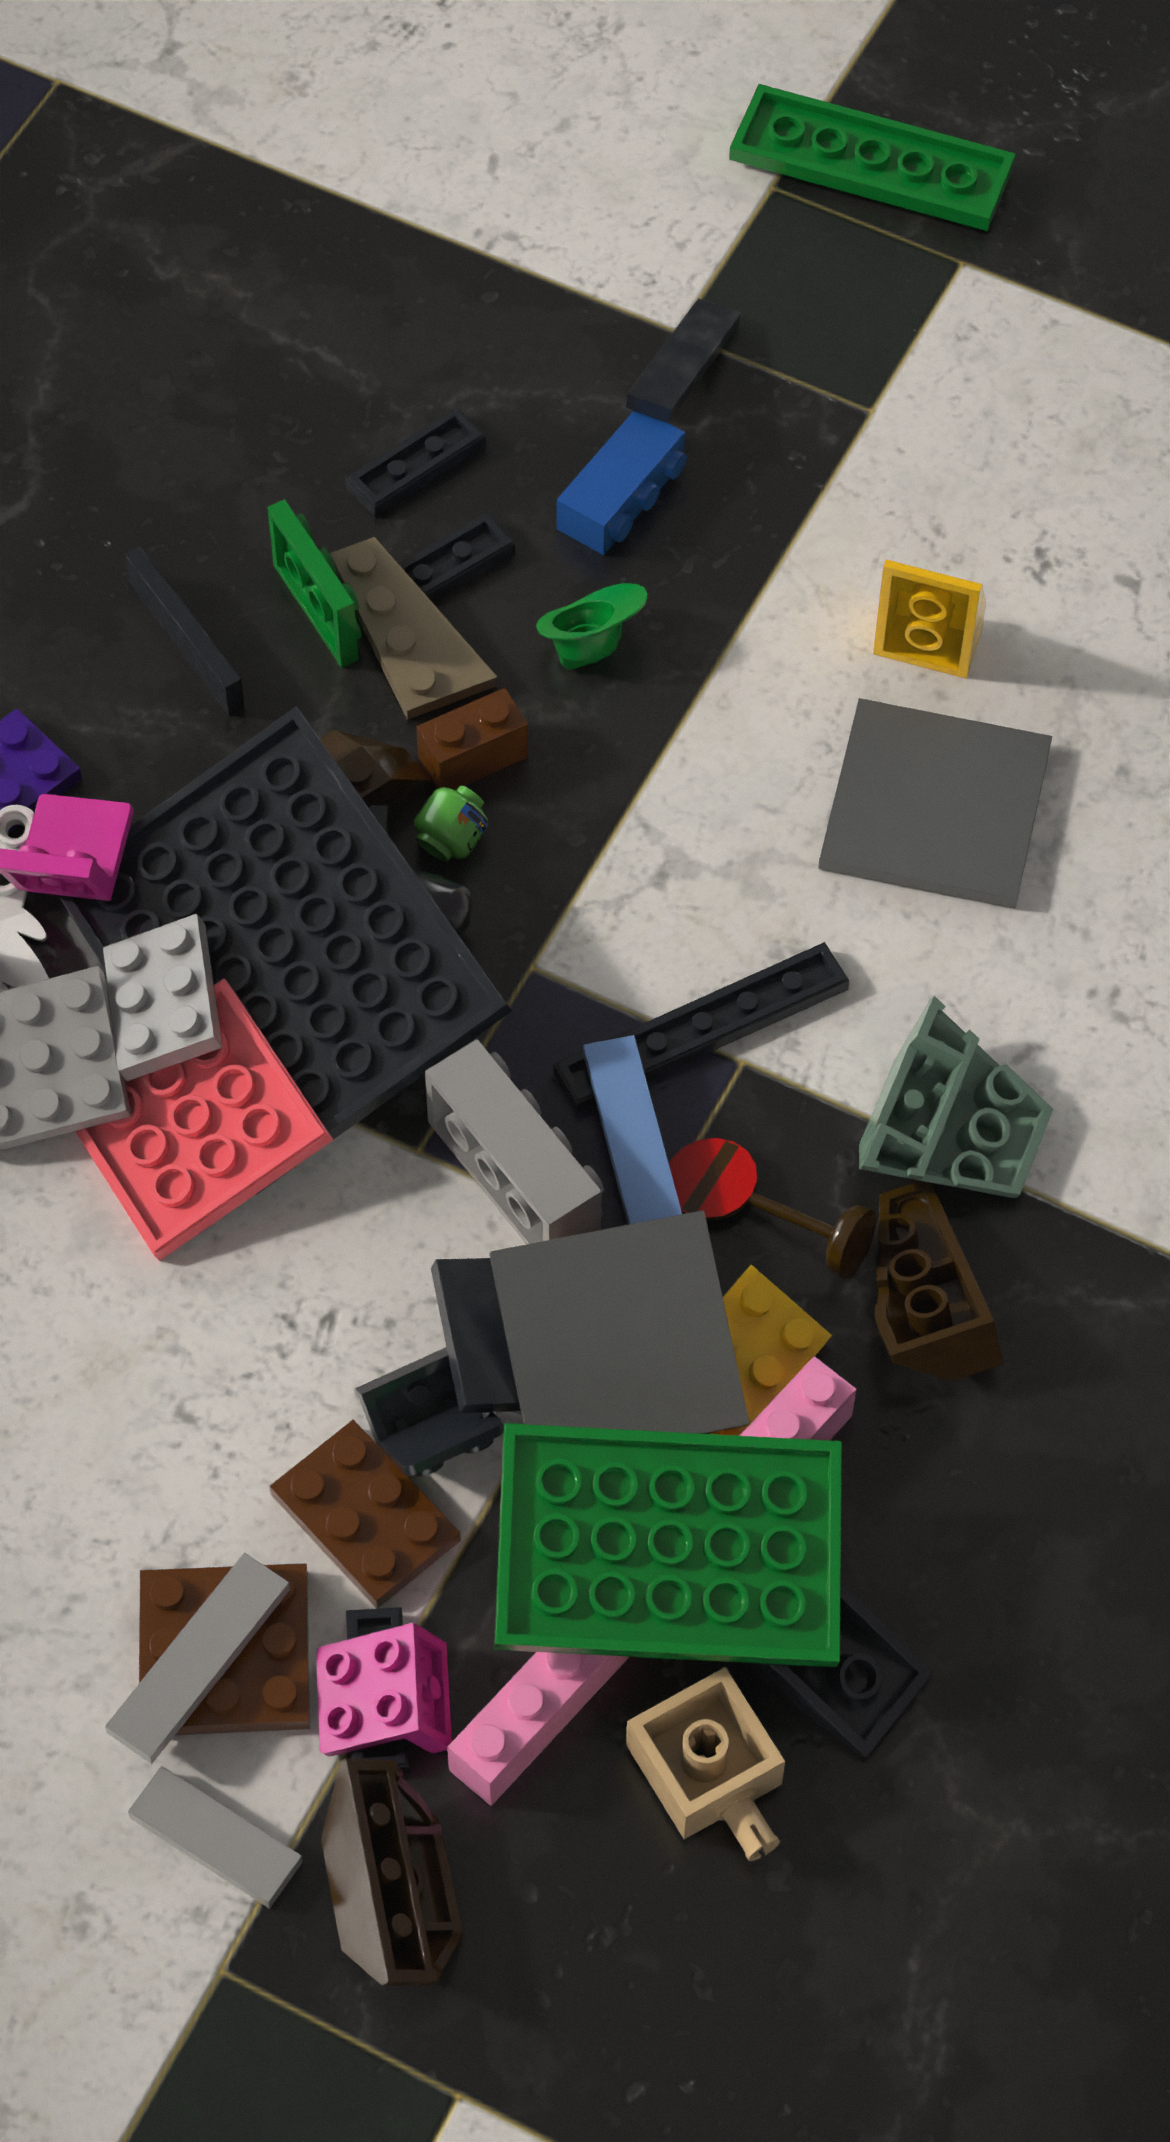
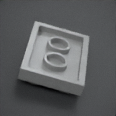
(162, 997)

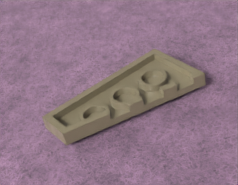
(411, 638)

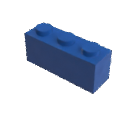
(621, 481)

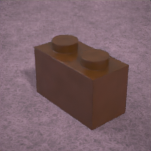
(473, 741)

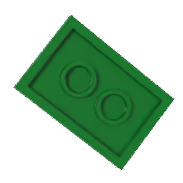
(314, 582)

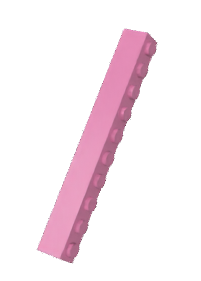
(558, 1685)

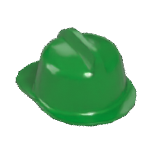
(593, 624)

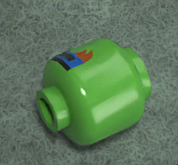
(450, 823)

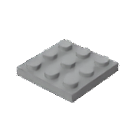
(58, 1059)

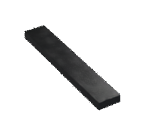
(719, 1018)

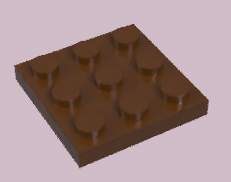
(267, 1680)

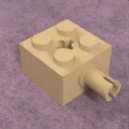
(704, 1789)

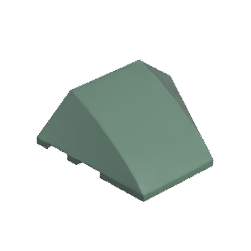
(953, 1113)

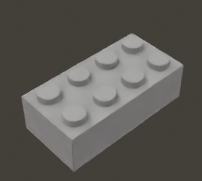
(510, 1147)

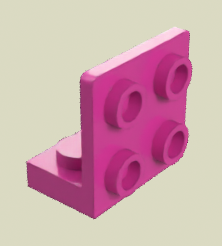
(71, 848)
(384, 1691)

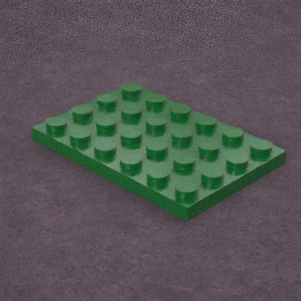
(669, 1545)

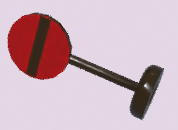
(723, 1179)

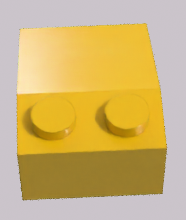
(929, 619)

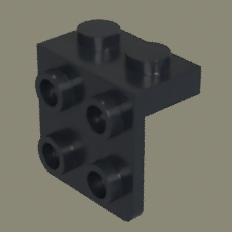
(419, 1418)

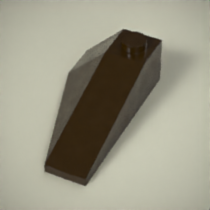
(926, 1291)

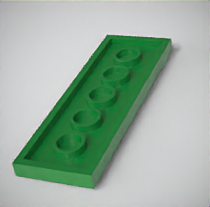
(872, 157)

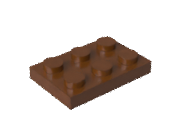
(365, 1514)

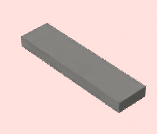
(197, 1658)

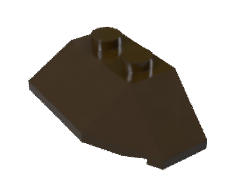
(378, 770)
(389, 1875)

